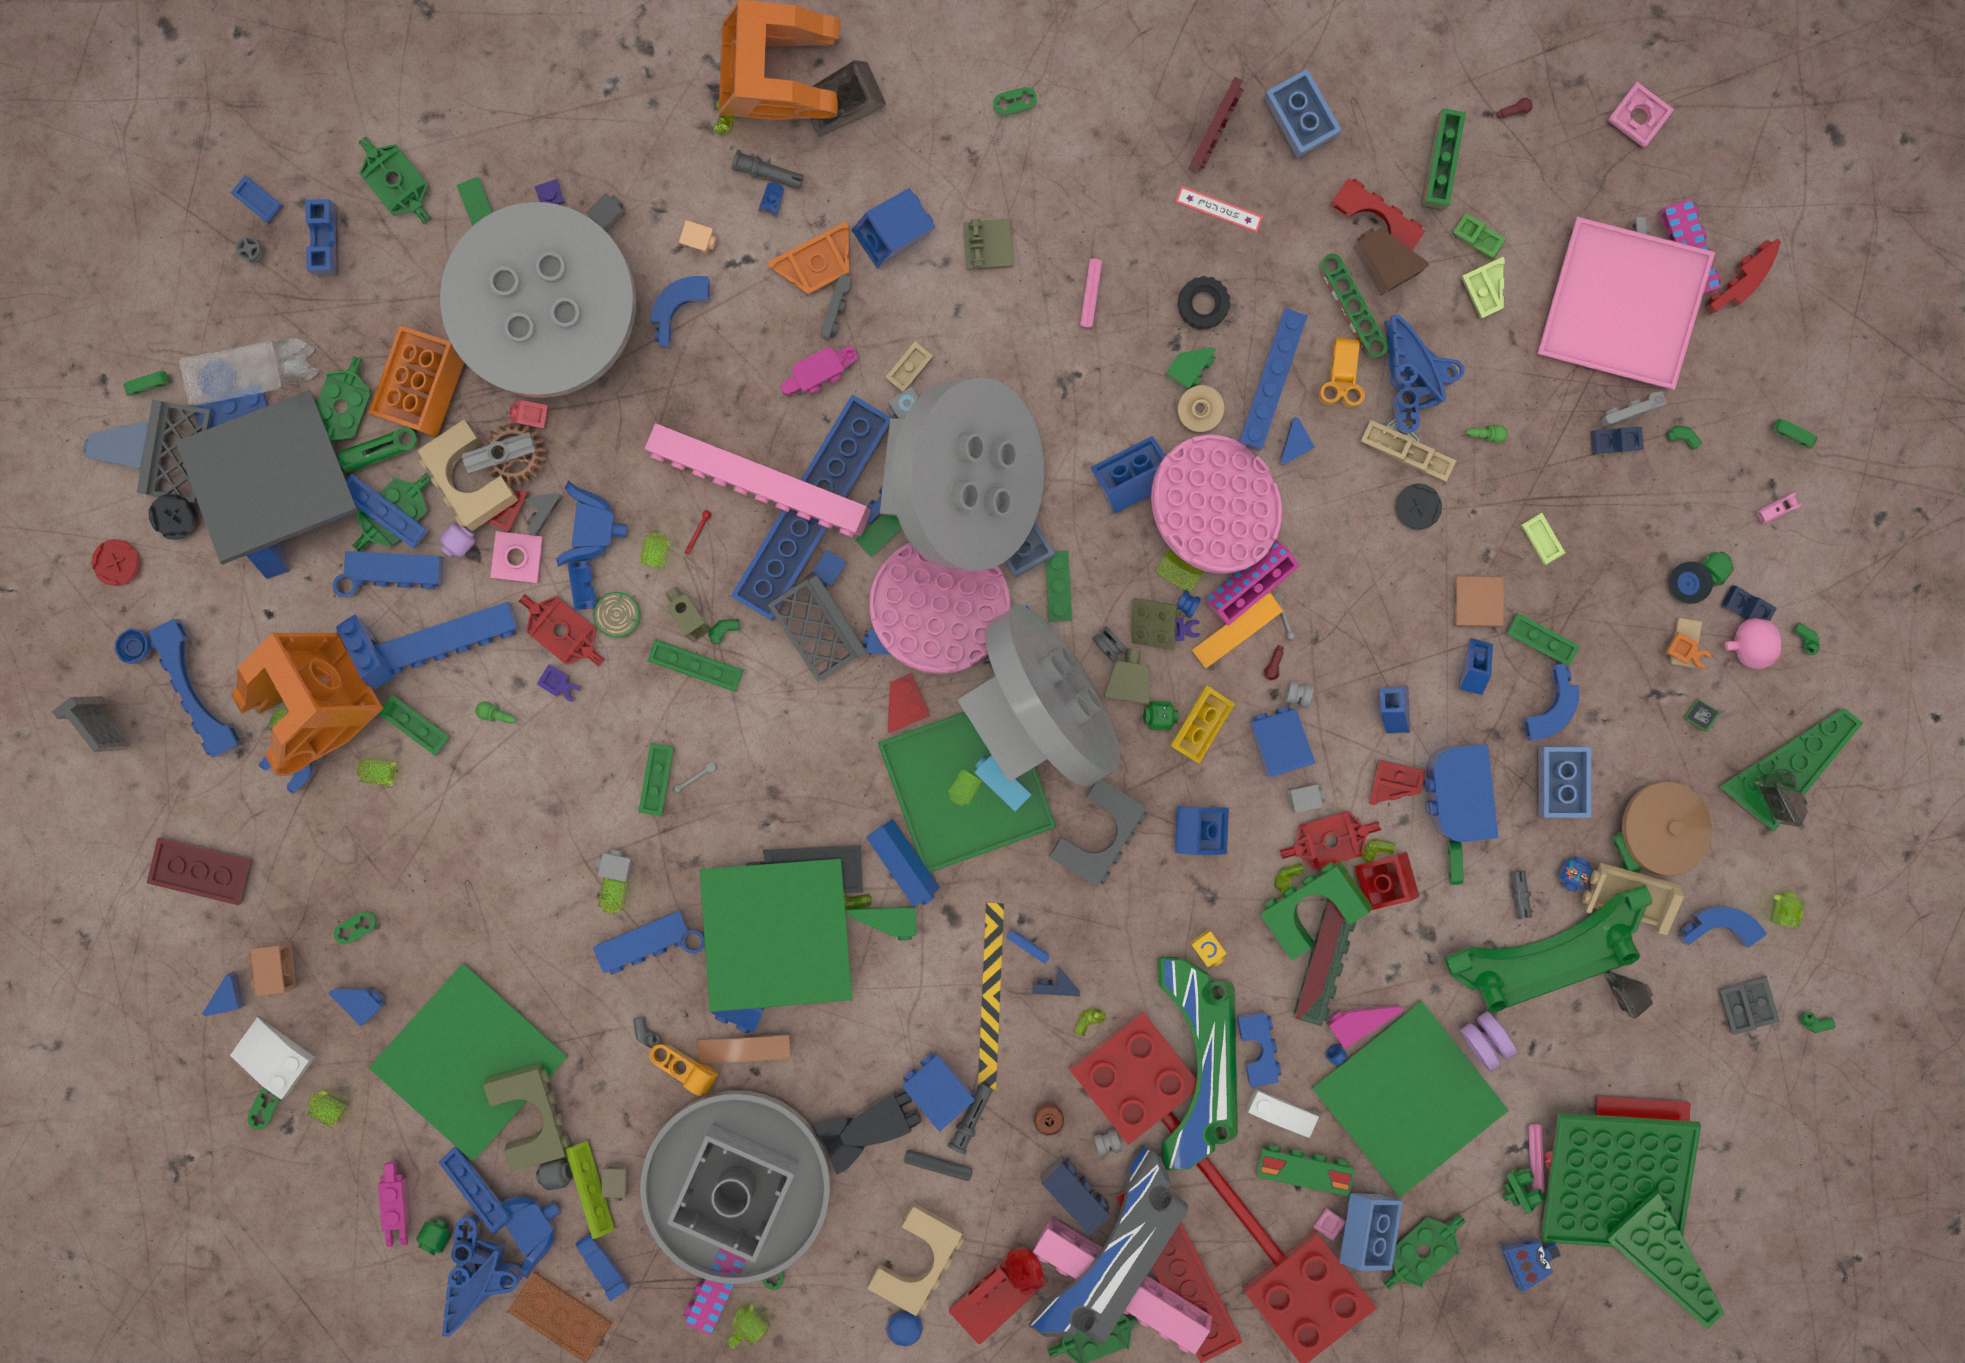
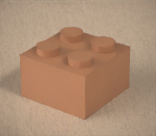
(272, 968)

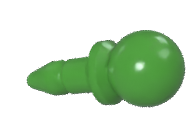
(1491, 433)
(487, 711)

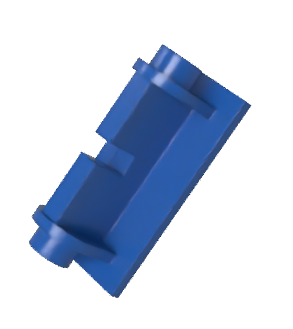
(581, 588)

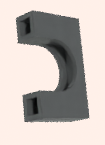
(1095, 865)

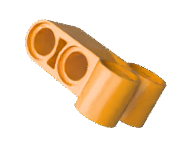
(1343, 373)
(697, 1077)

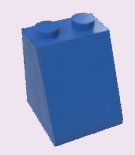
(893, 227)
(1281, 742)
(938, 1090)

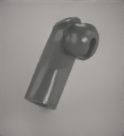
(644, 1035)

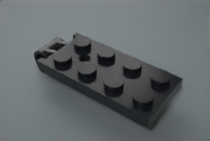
(849, 856)

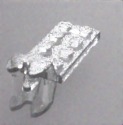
(246, 370)

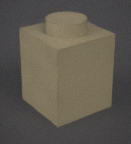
(615, 1182)

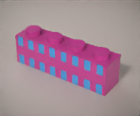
(1683, 227)
(1252, 583)
(712, 1295)

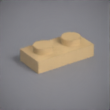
(909, 366)

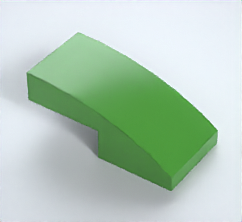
(1479, 236)

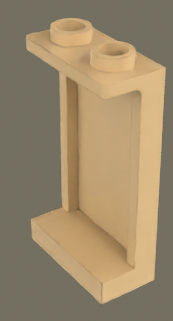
(1612, 880)

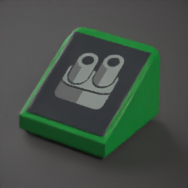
(1702, 715)

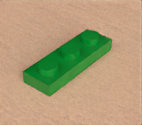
(1058, 587)
(1542, 639)
(414, 725)
(656, 779)

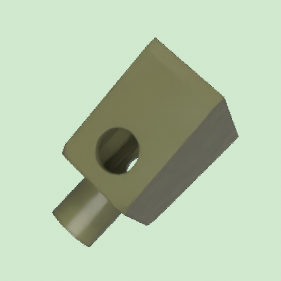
(691, 621)
(1129, 679)

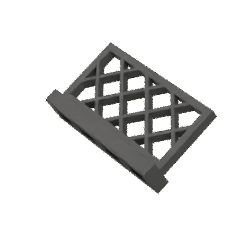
(155, 446)
(829, 611)
(91, 723)

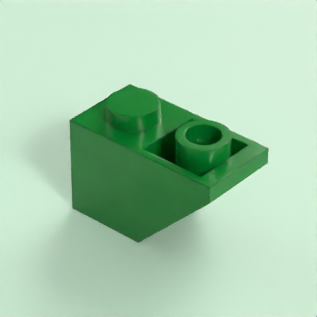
(1188, 365)

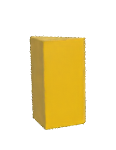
(1201, 724)

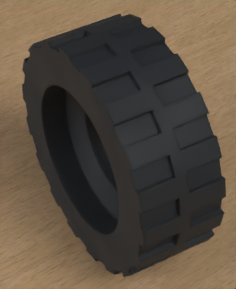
(1221, 297)

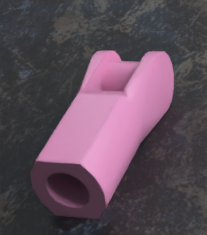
(1777, 508)

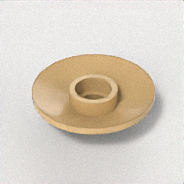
(1212, 408)

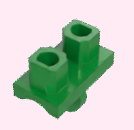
(1518, 1191)

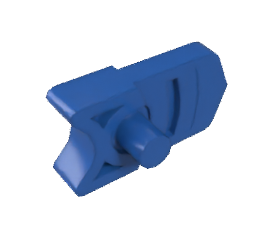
(771, 198)

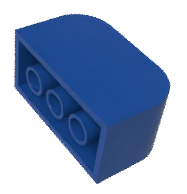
(1461, 793)

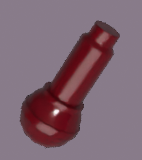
(1523, 106)
(1272, 671)

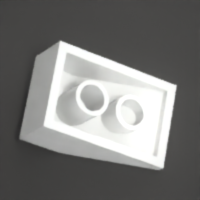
(271, 1058)

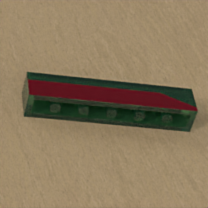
(1323, 966)

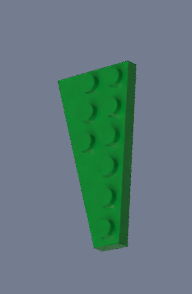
(1804, 756)
(1658, 1249)

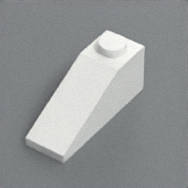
(1281, 1113)

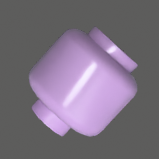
(456, 540)

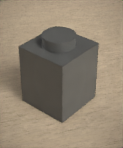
(606, 211)

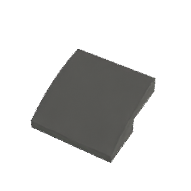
(1749, 1005)

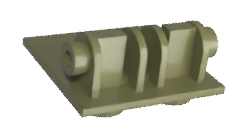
(988, 243)
(1154, 623)

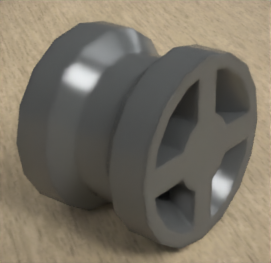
(245, 247)

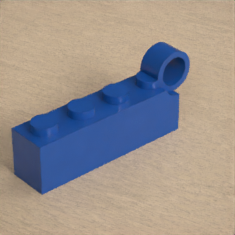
(389, 567)
(646, 940)

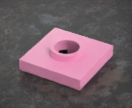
(1655, 108)
(529, 569)

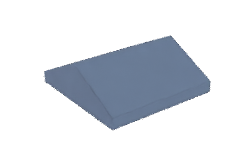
(1031, 553)

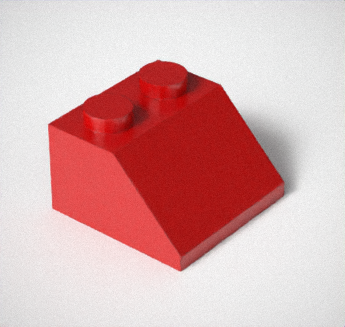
(1387, 881)

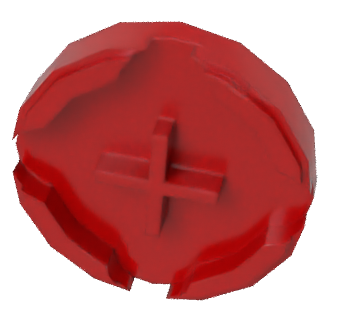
(116, 562)
(1024, 1270)

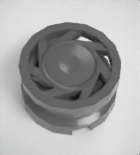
(1107, 646)

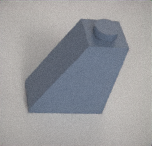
(118, 445)

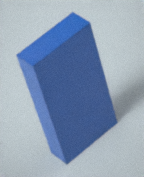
(256, 199)
(1028, 946)

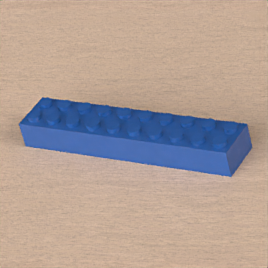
(795, 539)

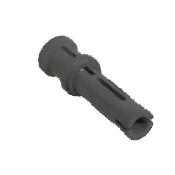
(756, 166)
(966, 1129)

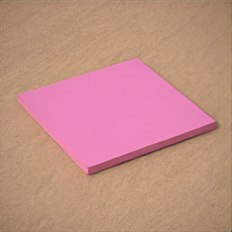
(1626, 303)

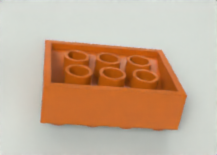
(417, 381)

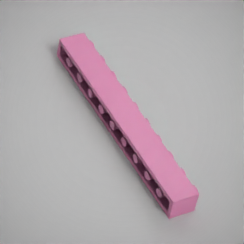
(757, 479)

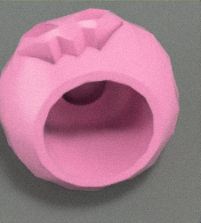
(1756, 643)

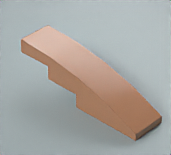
(744, 1048)

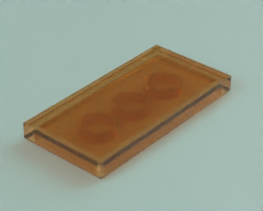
(560, 1317)

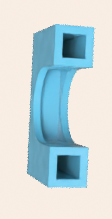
(1010, 792)

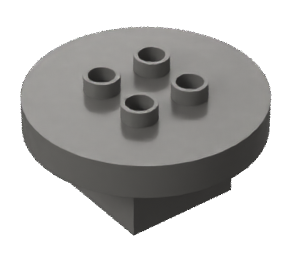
(538, 299)
(964, 473)
(1040, 704)
(739, 1179)

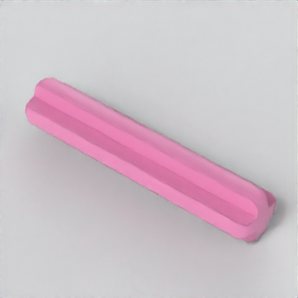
(1091, 293)
(1536, 1156)

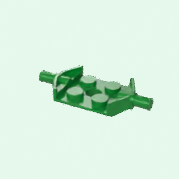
(407, 193)
(347, 387)
(404, 495)
(1442, 1247)
(1085, 1349)

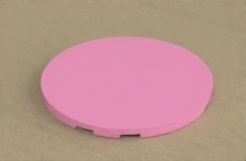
(1216, 504)
(935, 614)

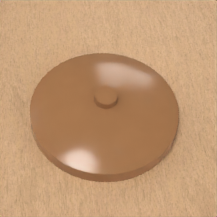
(1666, 828)

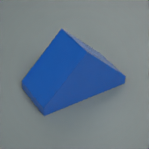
(1296, 442)
(227, 996)

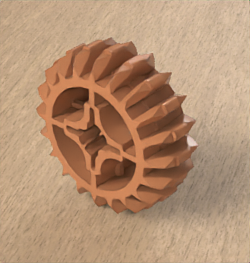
(532, 463)

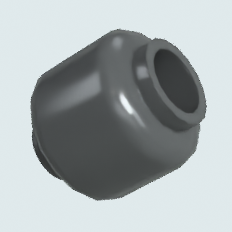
(554, 1174)

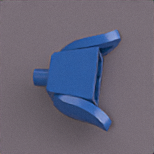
(592, 527)
(531, 1228)

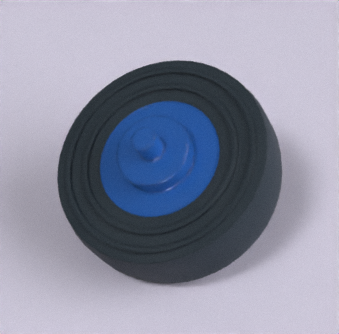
(1691, 582)

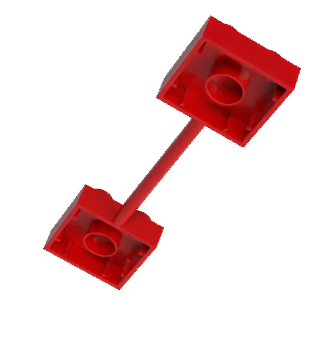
(1303, 1291)

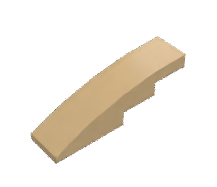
(1408, 451)

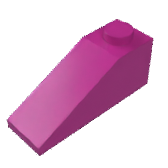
(1356, 1023)

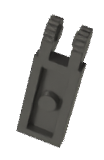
(836, 306)

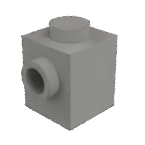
(614, 865)

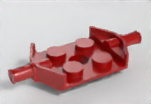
(580, 634)
(1311, 840)

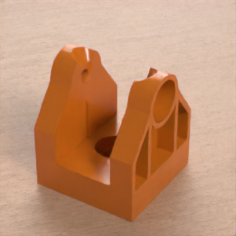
(742, 65)
(319, 688)

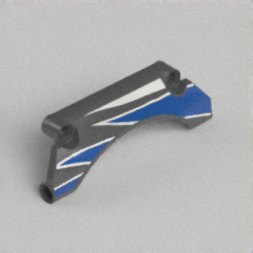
(1110, 1282)

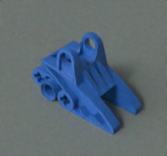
(1420, 366)
(474, 1287)

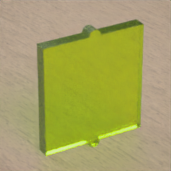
(1178, 571)

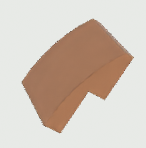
(1479, 601)

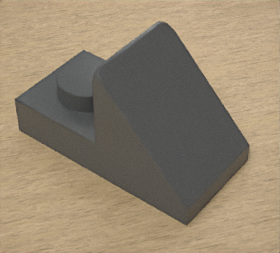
(546, 506)

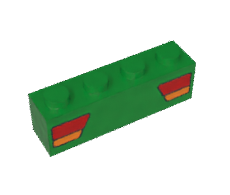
(1443, 159)
(1305, 1170)

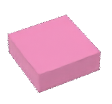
(1329, 1223)

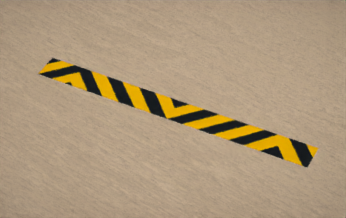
(991, 994)

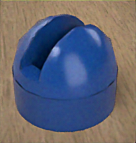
(1332, 1051)

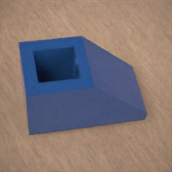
(1395, 709)

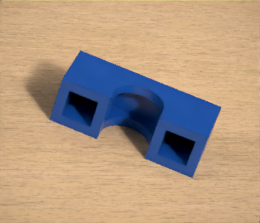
(321, 220)
(359, 644)
(1262, 1069)

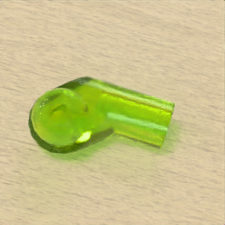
(724, 122)
(1375, 847)
(1285, 875)
(857, 901)
(1087, 1018)

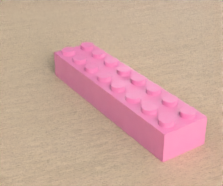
(1151, 1304)

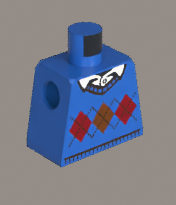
(1529, 1261)

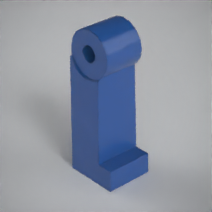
(603, 1267)

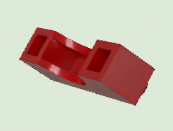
(1355, 199)

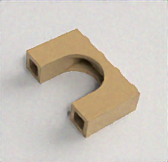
(442, 456)
(913, 1292)

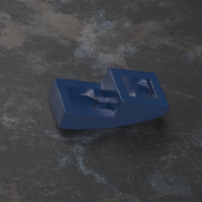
(1617, 440)
(1747, 605)

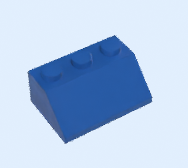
(1129, 474)

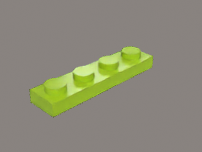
(589, 1189)

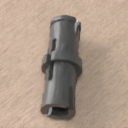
(1521, 894)

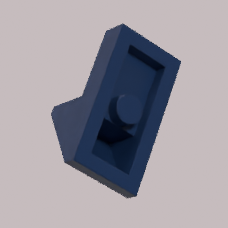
(1063, 985)

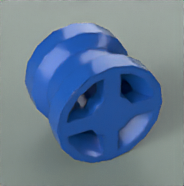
(1188, 603)

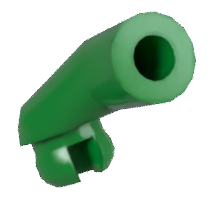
(1685, 433)
(721, 627)
(1810, 638)
(1816, 1025)

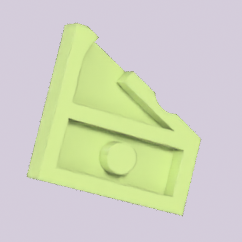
(1486, 287)

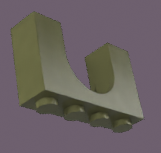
(530, 1085)

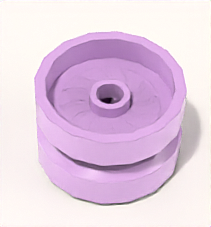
(1490, 1040)

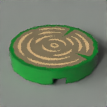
(616, 614)

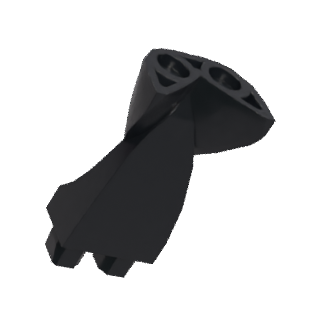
(874, 1125)

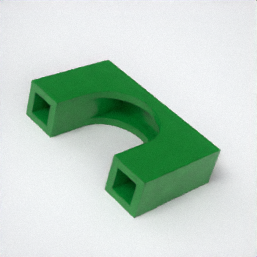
(1332, 883)

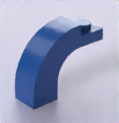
(681, 292)
(1560, 711)
(1741, 924)

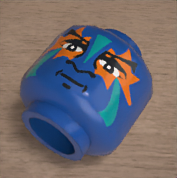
(1575, 874)

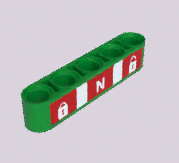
(1353, 294)

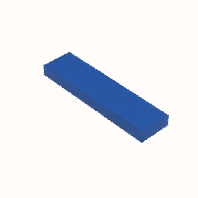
(385, 512)
(475, 1190)

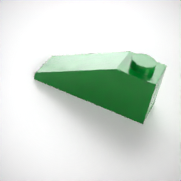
(894, 921)

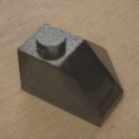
(1629, 993)

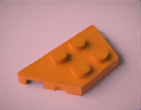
(816, 261)

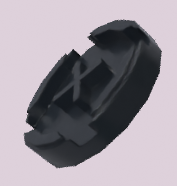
(1418, 506)
(172, 516)

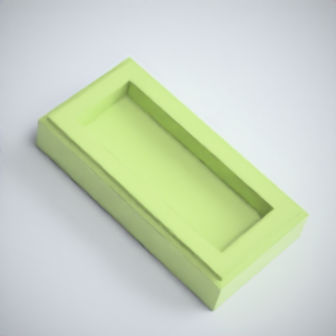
(1542, 539)

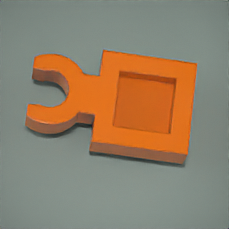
(1685, 648)

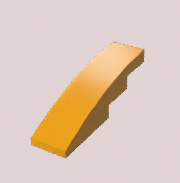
(1244, 626)

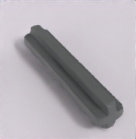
(938, 1165)

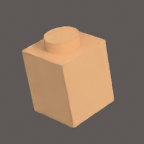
(697, 237)

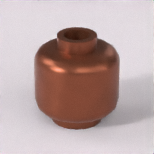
(1048, 1110)

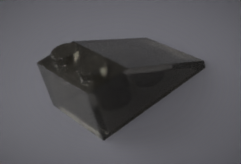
(856, 96)
(1783, 798)

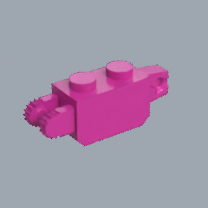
(819, 369)
(394, 1204)

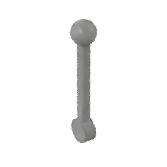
(1290, 634)
(709, 768)

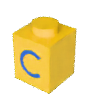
(1208, 949)

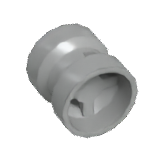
(1299, 694)
(1107, 1143)

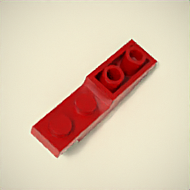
(1751, 275)

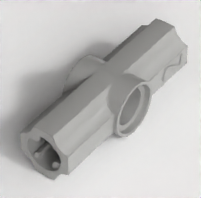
(484, 457)

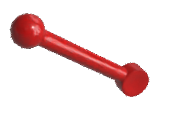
(706, 515)

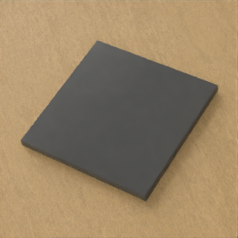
(266, 477)

